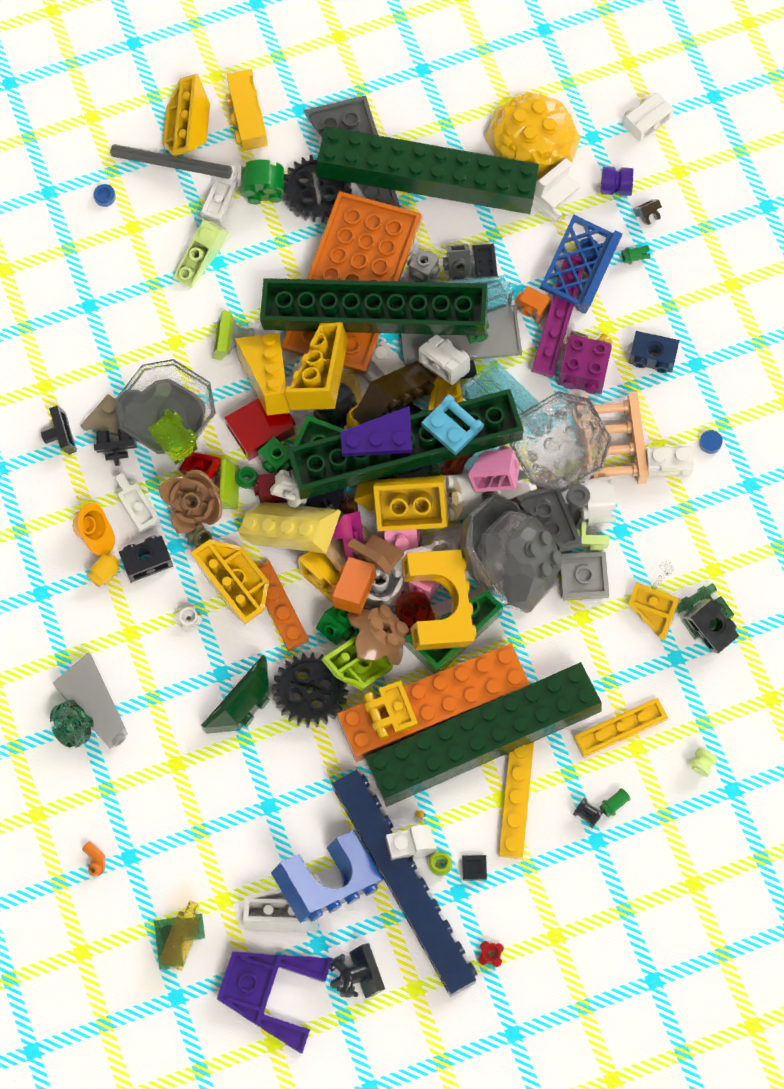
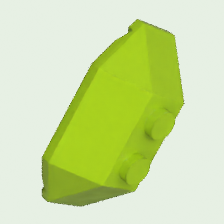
(354, 671)

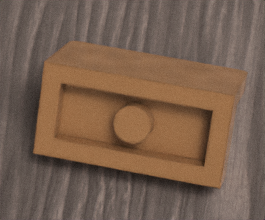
(377, 552)

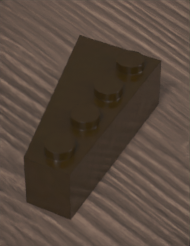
(395, 391)

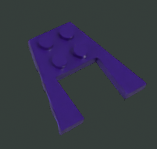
(249, 985)

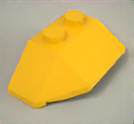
(186, 117)
(233, 578)

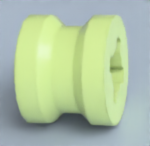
(703, 762)

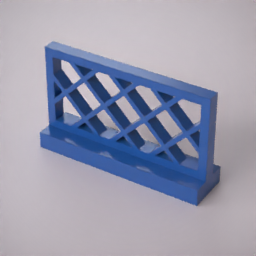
(598, 270)

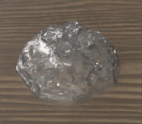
(562, 442)

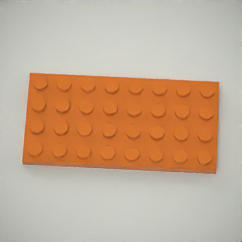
(360, 244)

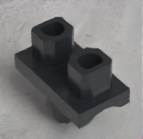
(105, 445)

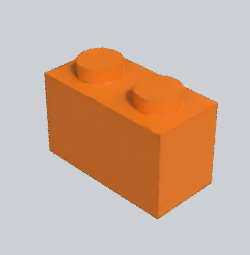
(354, 585)

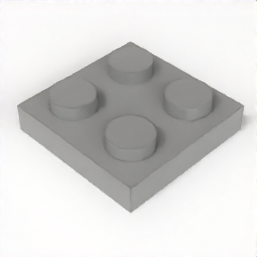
(584, 576)

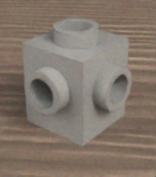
(423, 266)

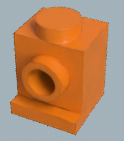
(533, 303)

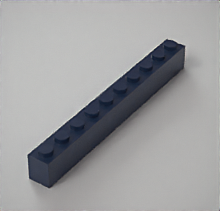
(405, 885)

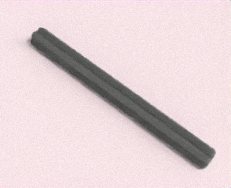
(171, 161)

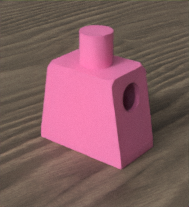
(495, 470)
(402, 538)

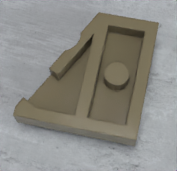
(103, 417)

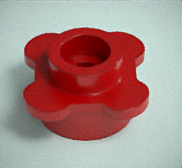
(487, 947)

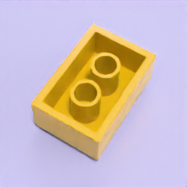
(411, 503)

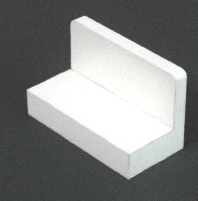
(557, 185)

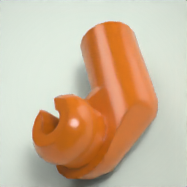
(98, 858)

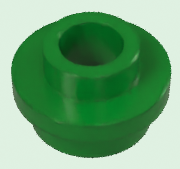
(246, 472)

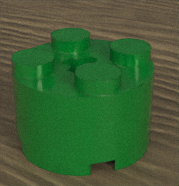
(262, 181)

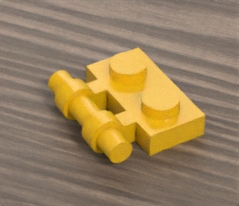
(397, 706)

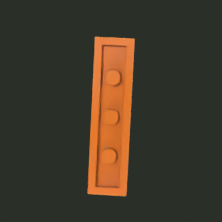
(282, 610)

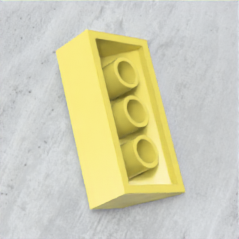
(290, 527)

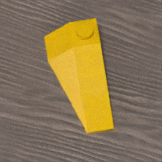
(319, 572)

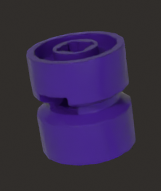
(617, 181)

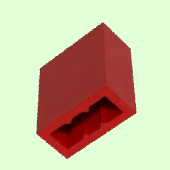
(255, 428)

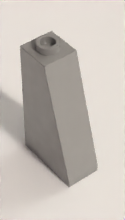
(86, 687)

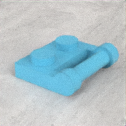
(447, 430)

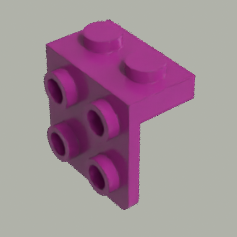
(585, 364)

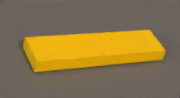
(620, 727)

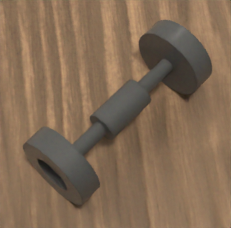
(577, 497)

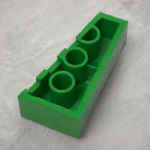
(485, 612)

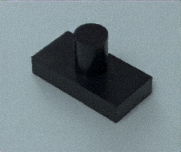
(60, 431)

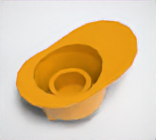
(94, 528)

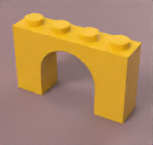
(448, 570)

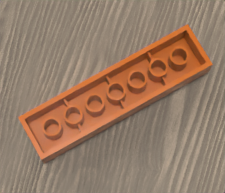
(439, 699)

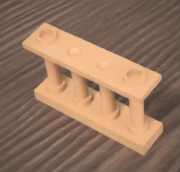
(635, 448)

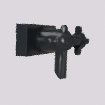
(362, 971)

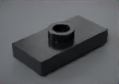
(484, 260)

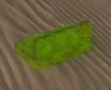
(173, 436)

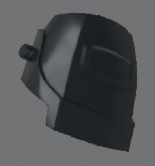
(345, 402)

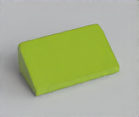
(228, 487)

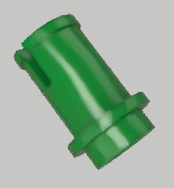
(635, 254)
(615, 802)

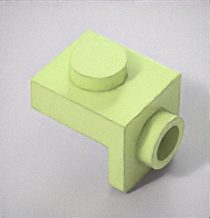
(594, 542)

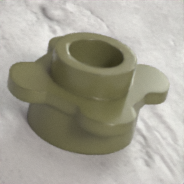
(199, 531)

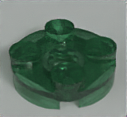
(71, 713)

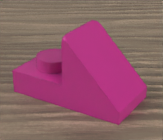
(349, 528)

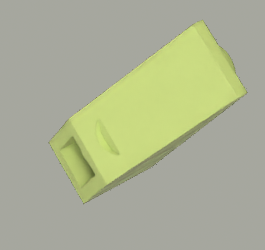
(200, 252)

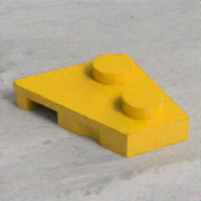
(654, 608)

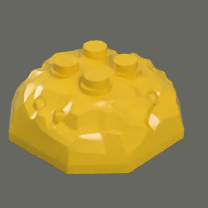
(533, 131)

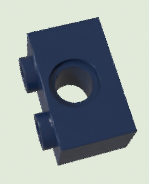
(663, 346)

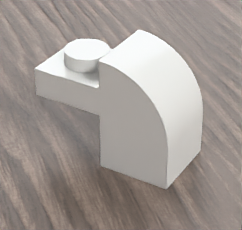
(414, 842)

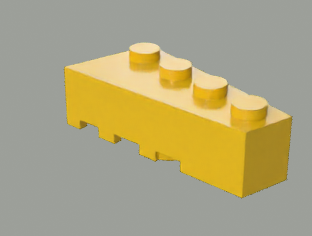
(264, 366)
(321, 370)

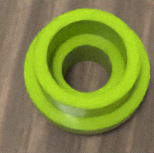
(440, 856)

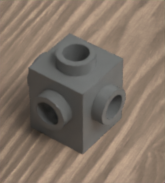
(458, 261)

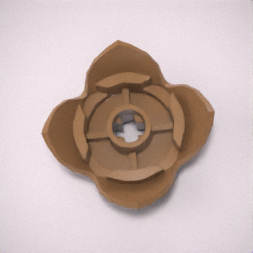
(185, 512)
(379, 634)

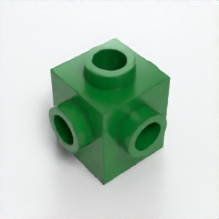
(274, 456)
(335, 625)

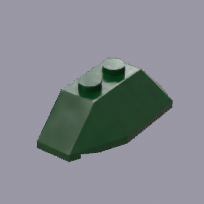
(242, 701)

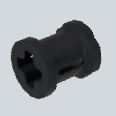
(588, 812)

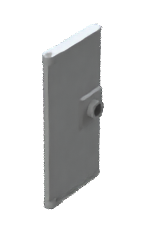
(501, 342)

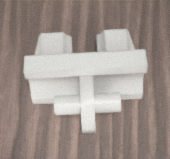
(287, 488)

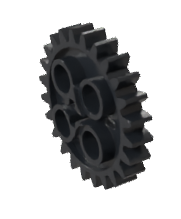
(296, 190)
(303, 709)

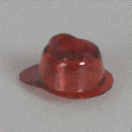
(412, 608)

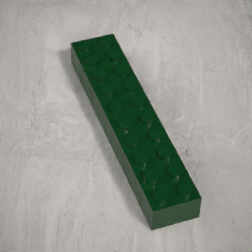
(427, 170)
(375, 306)
(322, 469)
(483, 734)

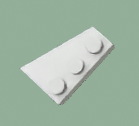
(272, 912)

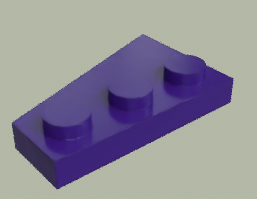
(379, 436)

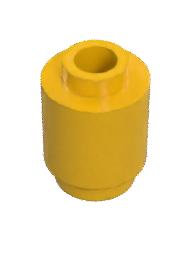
(103, 570)

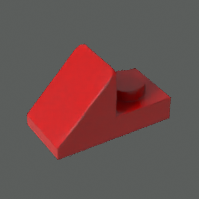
(206, 463)

